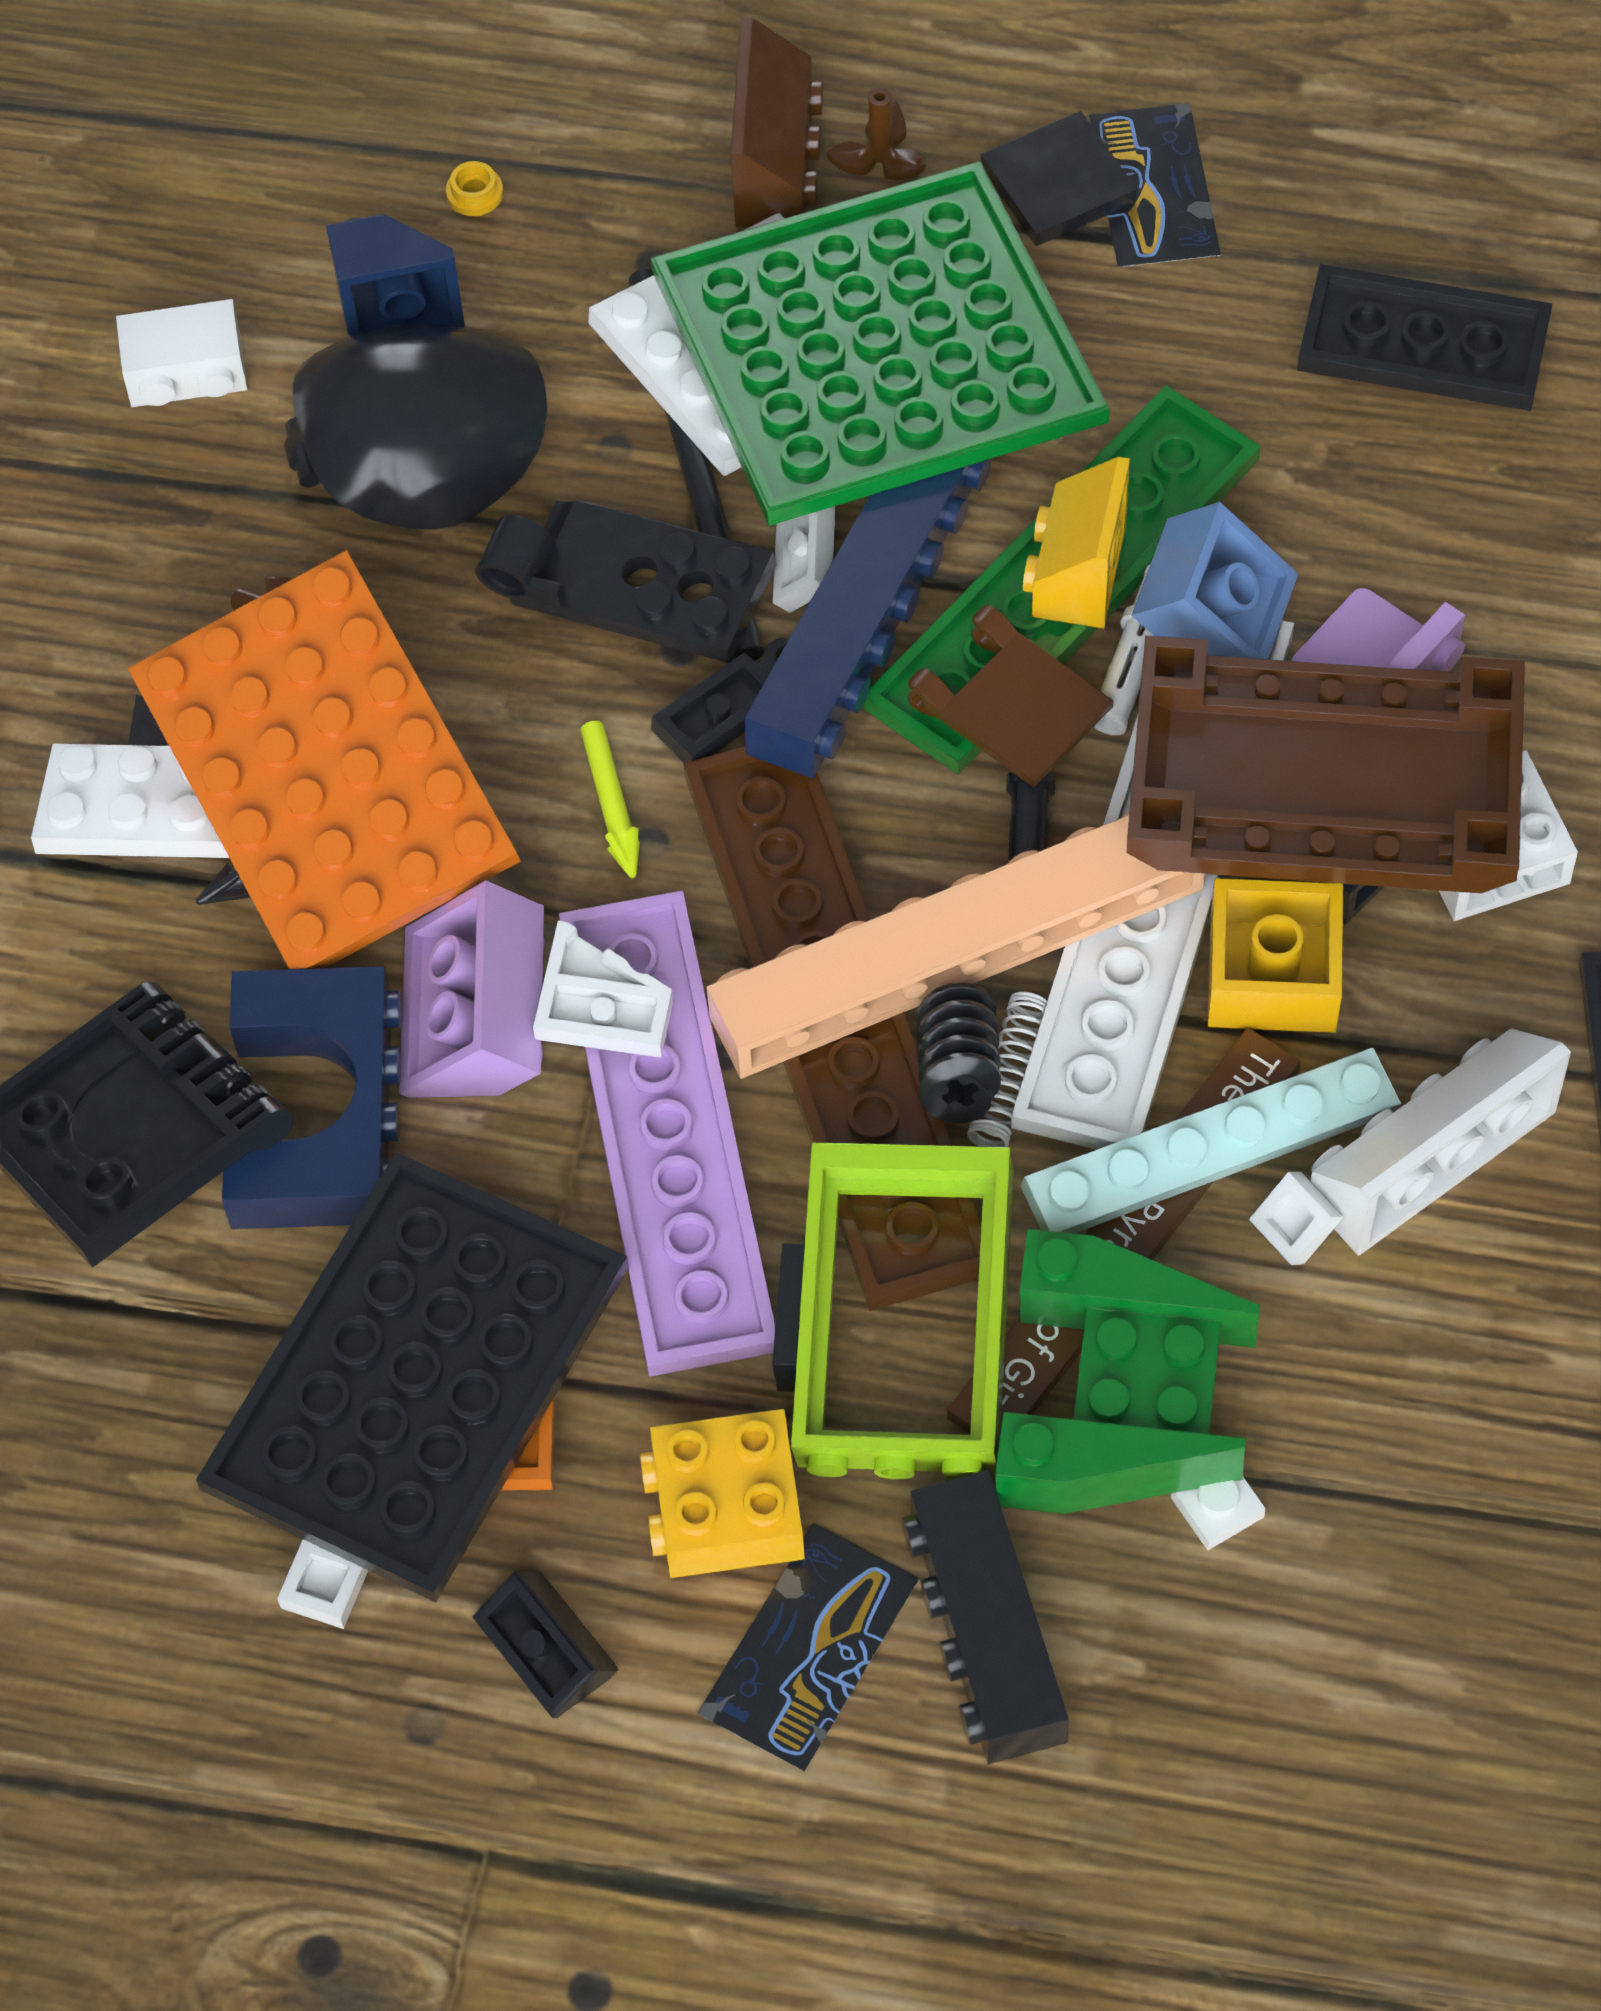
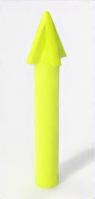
(621, 835)

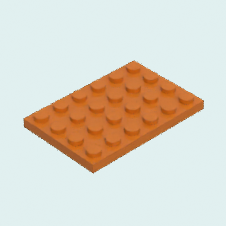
(323, 765)

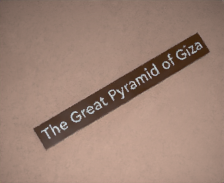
(1042, 1354)

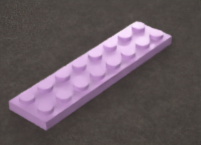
(676, 1157)

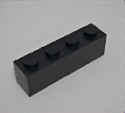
(987, 1617)

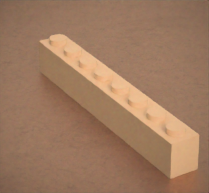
(925, 943)

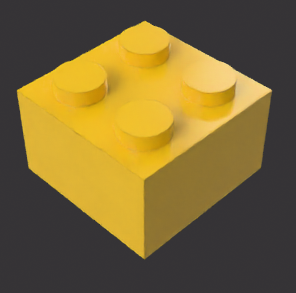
(1275, 955)

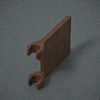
(1019, 705)

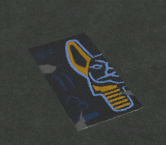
(1173, 202)
(808, 1647)

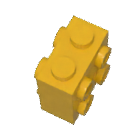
(723, 1494)

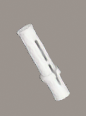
(1117, 718)

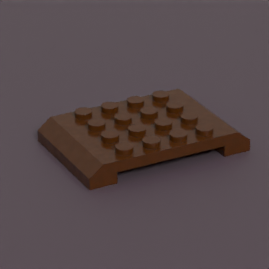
(1328, 770)

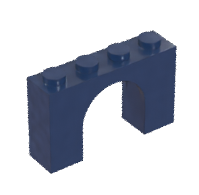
(334, 1017)

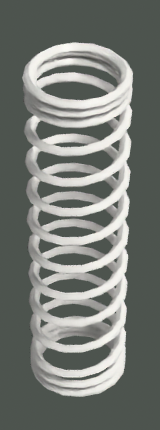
(994, 1125)

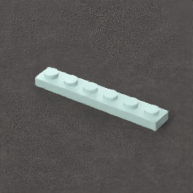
(1210, 1144)

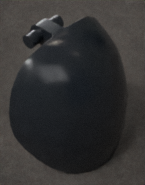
(416, 422)

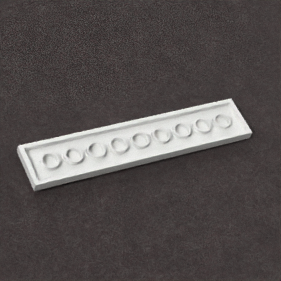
(1115, 1009)

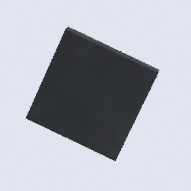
(1058, 178)

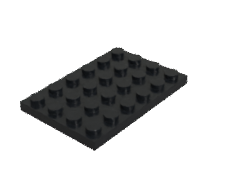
(413, 1376)

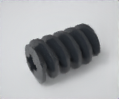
(958, 1052)

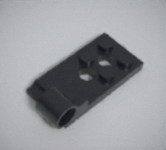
(588, 553)

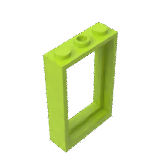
(902, 1172)

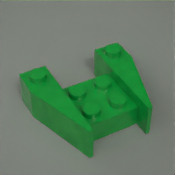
(1140, 1379)

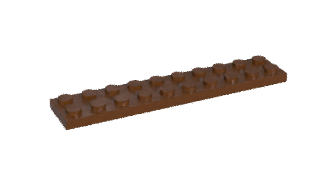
(793, 888)

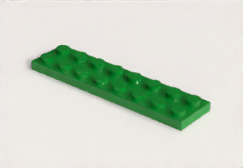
(1177, 465)

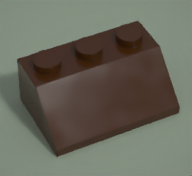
(773, 127)

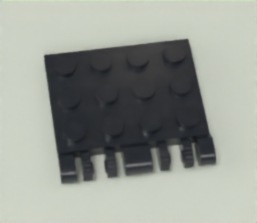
(129, 1121)

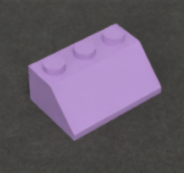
(472, 995)

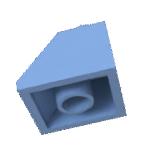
(1215, 585)

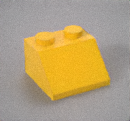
(1080, 546)

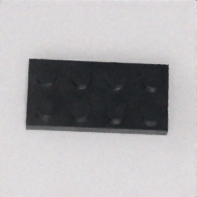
(1425, 337)

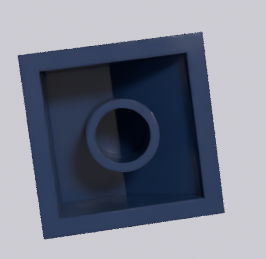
(393, 275)

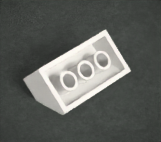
(1441, 1134)

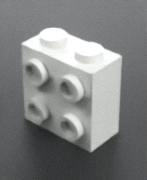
(1544, 858)

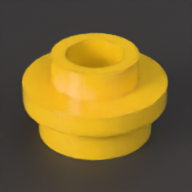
(476, 178)

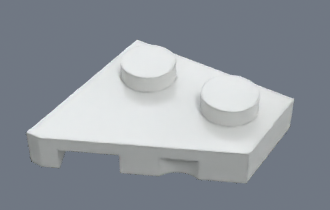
(600, 1000)

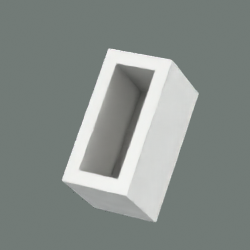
(181, 353)

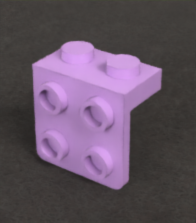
(1378, 634)

